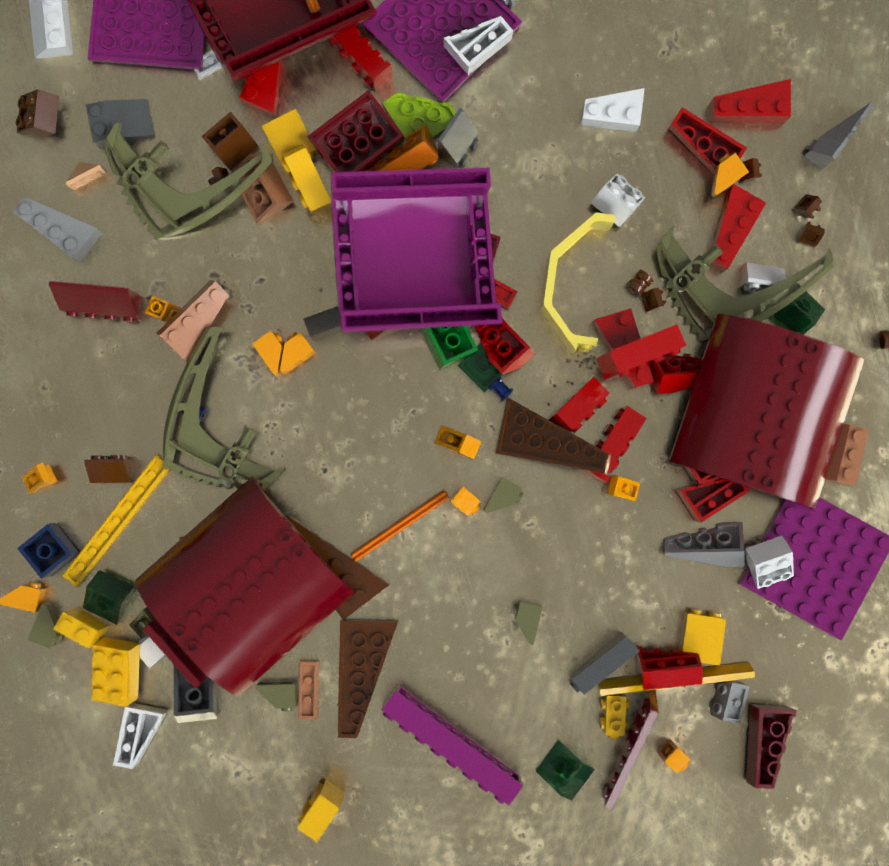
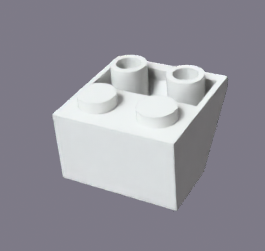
(618, 199)
(758, 277)
(770, 562)

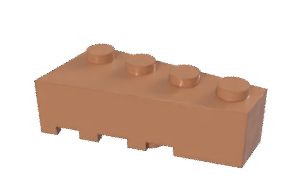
(190, 322)

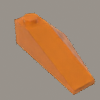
(413, 155)

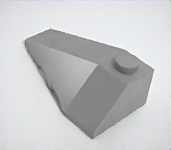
(713, 546)

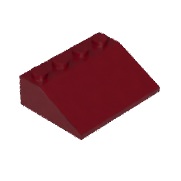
(356, 136)
(97, 301)

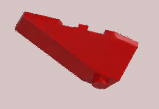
(504, 346)
(674, 373)

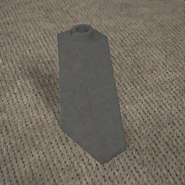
(603, 663)

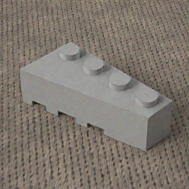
(64, 231)

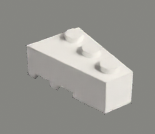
(478, 44)
(614, 111)
(136, 732)

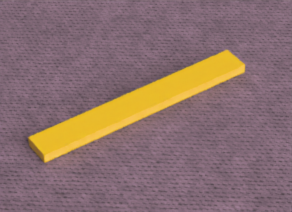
(116, 521)
(710, 675)

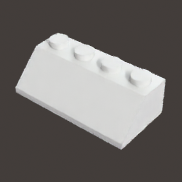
(50, 28)

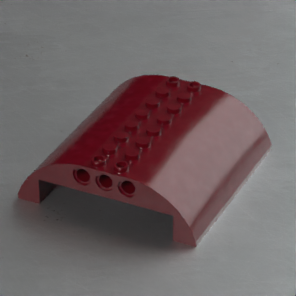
(263, 32)
(767, 408)
(241, 589)

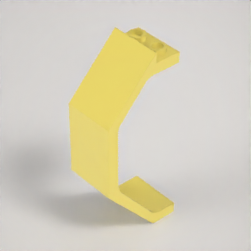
(584, 344)

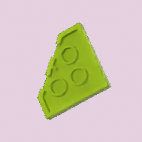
(413, 112)

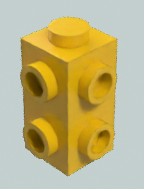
(614, 716)

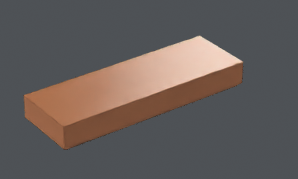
(308, 689)

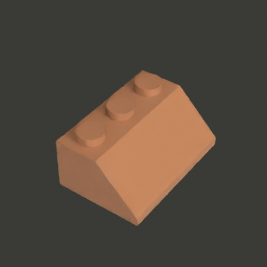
(267, 194)
(847, 455)

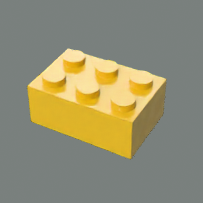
(305, 178)
(115, 671)
(320, 809)

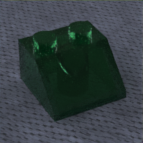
(800, 313)
(107, 596)
(565, 770)

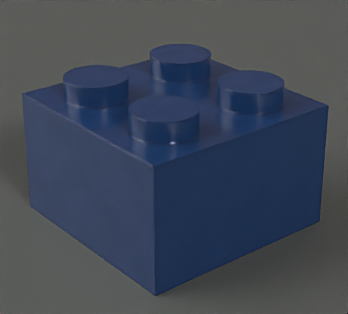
(48, 550)

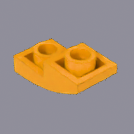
(161, 309)

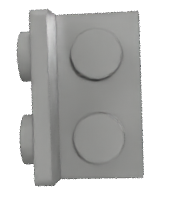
(730, 701)

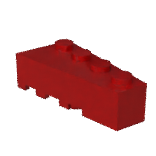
(363, 58)
(754, 105)
(704, 140)
(736, 221)
(618, 331)
(640, 352)
(618, 438)

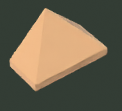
(84, 174)

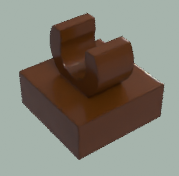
(753, 167)
(219, 173)
(808, 205)
(811, 234)
(653, 299)

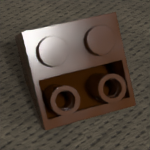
(37, 113)
(230, 141)
(113, 470)

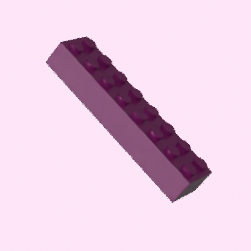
(452, 745)

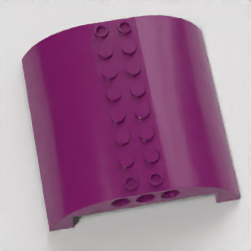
(413, 249)

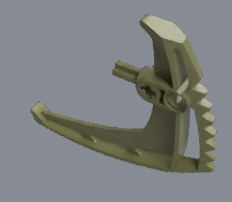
(163, 198)
(715, 301)
(195, 441)

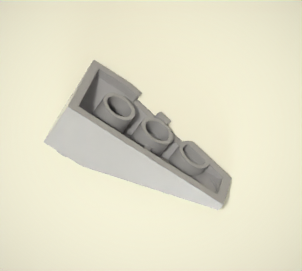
(831, 143)

